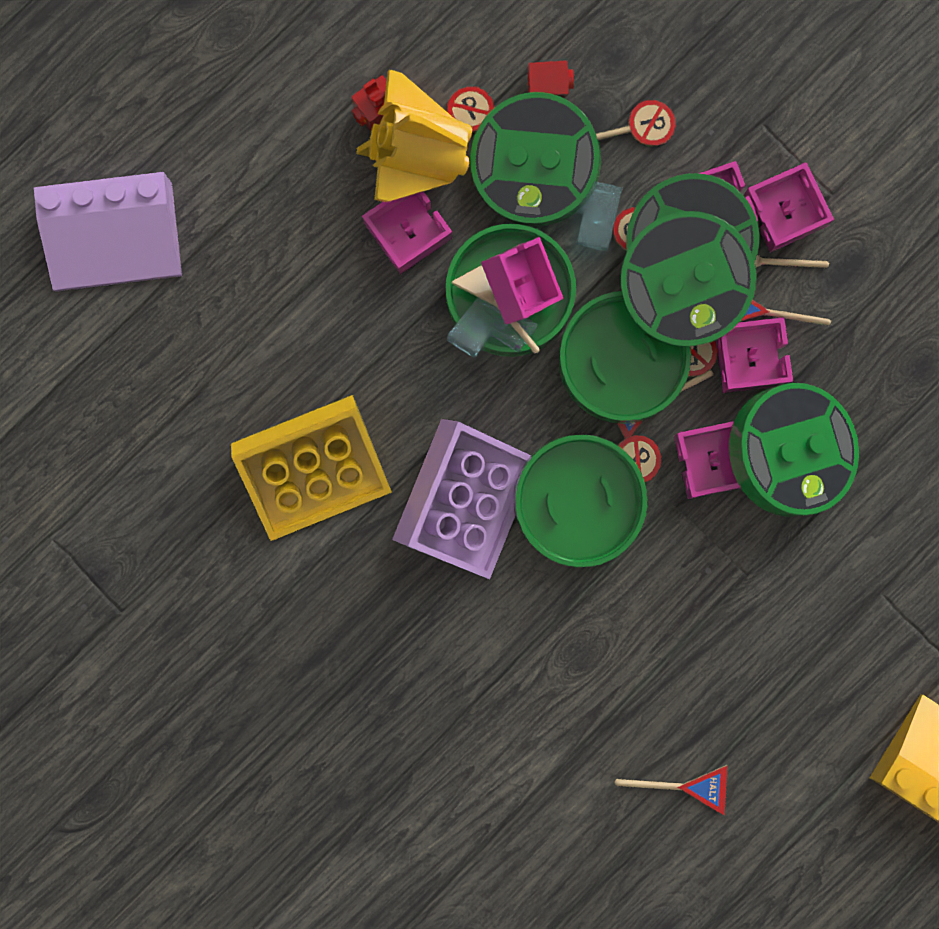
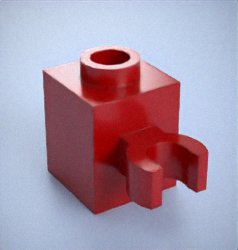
(550, 78)
(368, 102)

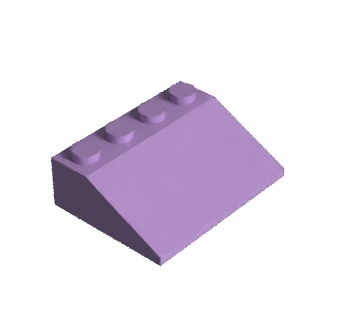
(108, 231)
(463, 499)

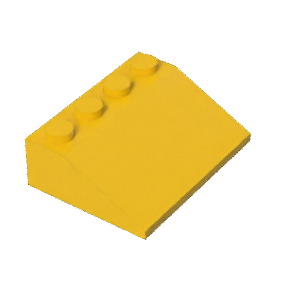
(310, 468)
(912, 759)

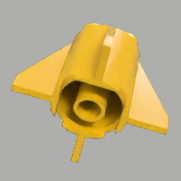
(415, 143)

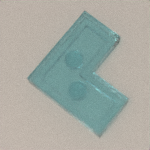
(599, 216)
(481, 323)

